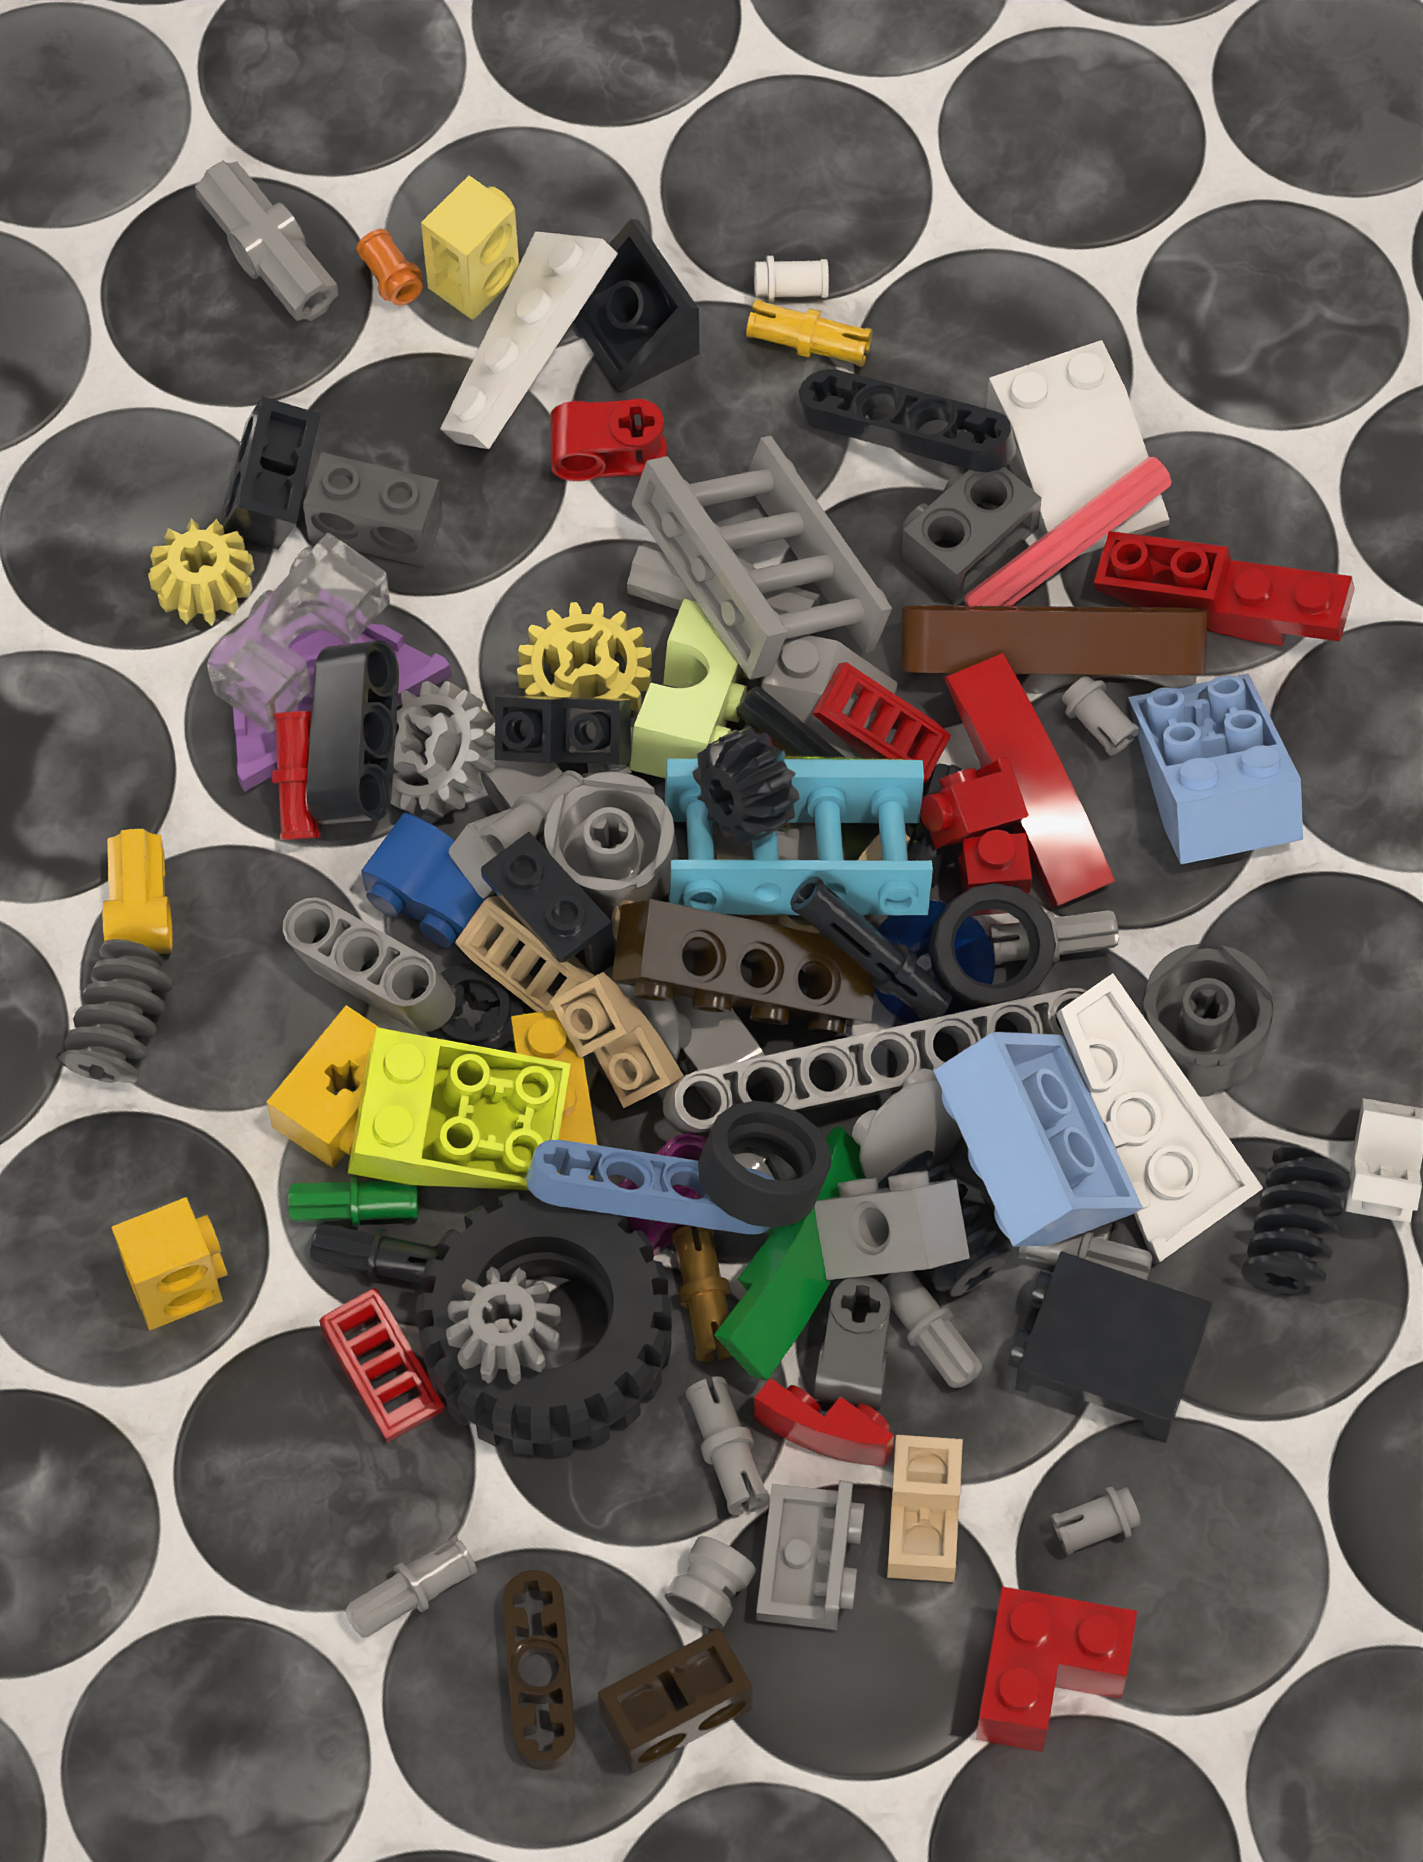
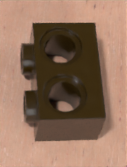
(675, 1700)

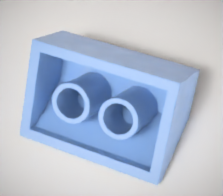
(1036, 1138)

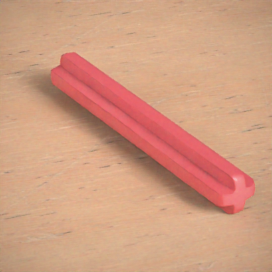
(1072, 536)

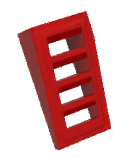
(915, 735)
(352, 1318)

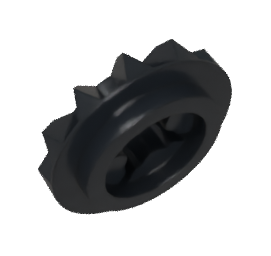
(488, 994)

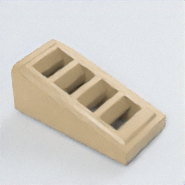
(491, 939)

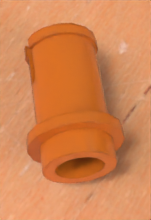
(397, 277)

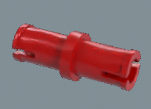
(292, 750)

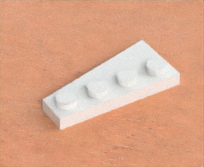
(530, 322)
(1158, 1123)

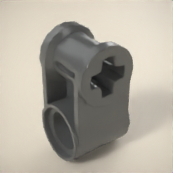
(855, 1353)

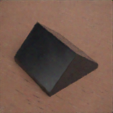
(639, 313)

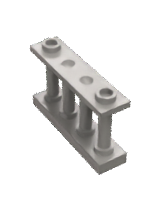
(730, 591)

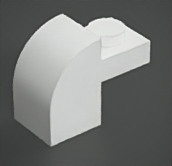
(1386, 1161)

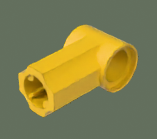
(137, 896)

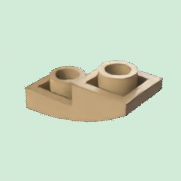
(629, 1049)

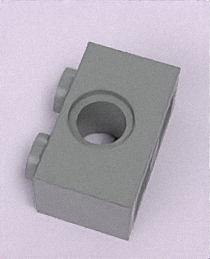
(892, 1227)

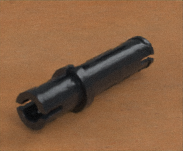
(890, 965)

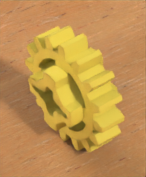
(583, 657)

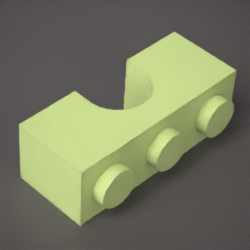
(706, 695)

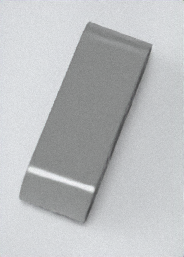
(384, 985)

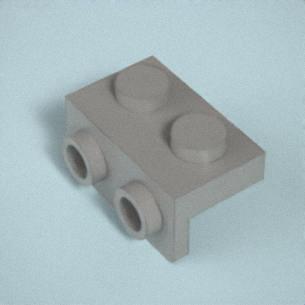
(806, 1554)

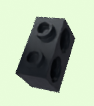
(270, 472)

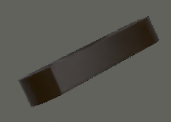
(561, 1715)

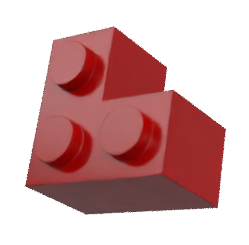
(1047, 1645)

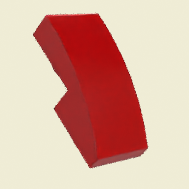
(844, 1433)

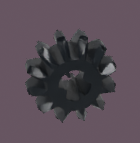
(746, 785)

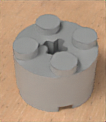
(610, 812)

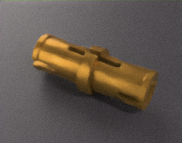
(702, 1289)

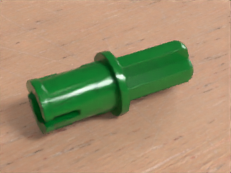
(352, 1201)

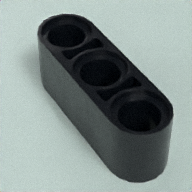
(353, 733)

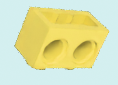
(471, 246)

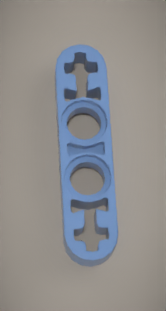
(650, 1172)

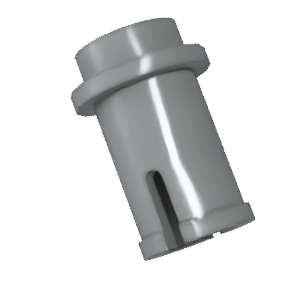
(1099, 714)
(1097, 1520)

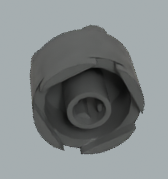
(1203, 985)

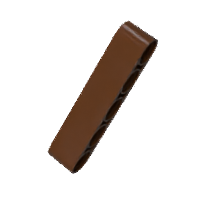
(1056, 639)

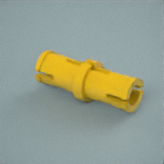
(809, 333)

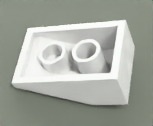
(1073, 434)

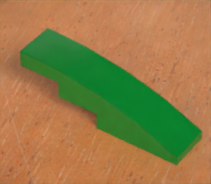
(785, 1277)

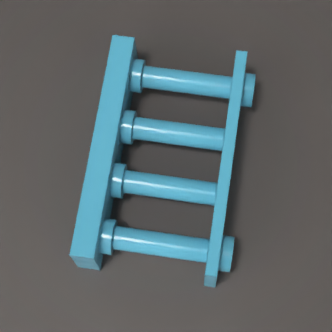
(829, 795)

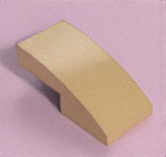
(925, 1508)

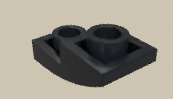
(562, 729)

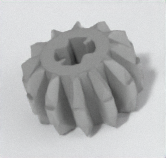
(527, 1315)

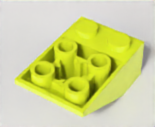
(454, 1112)

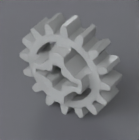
(439, 749)

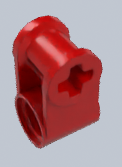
(602, 438)

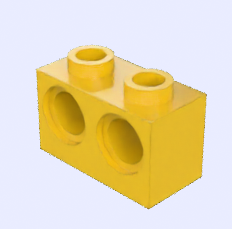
(171, 1262)

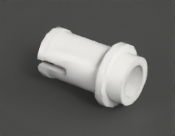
(790, 279)

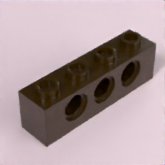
(651, 960)

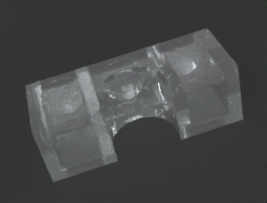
(325, 591)

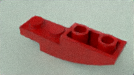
(1240, 596)

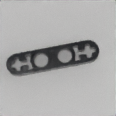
(910, 414)

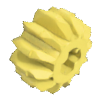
(201, 571)

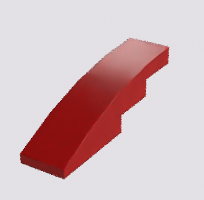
(1006, 725)

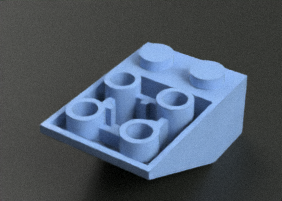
(1218, 768)

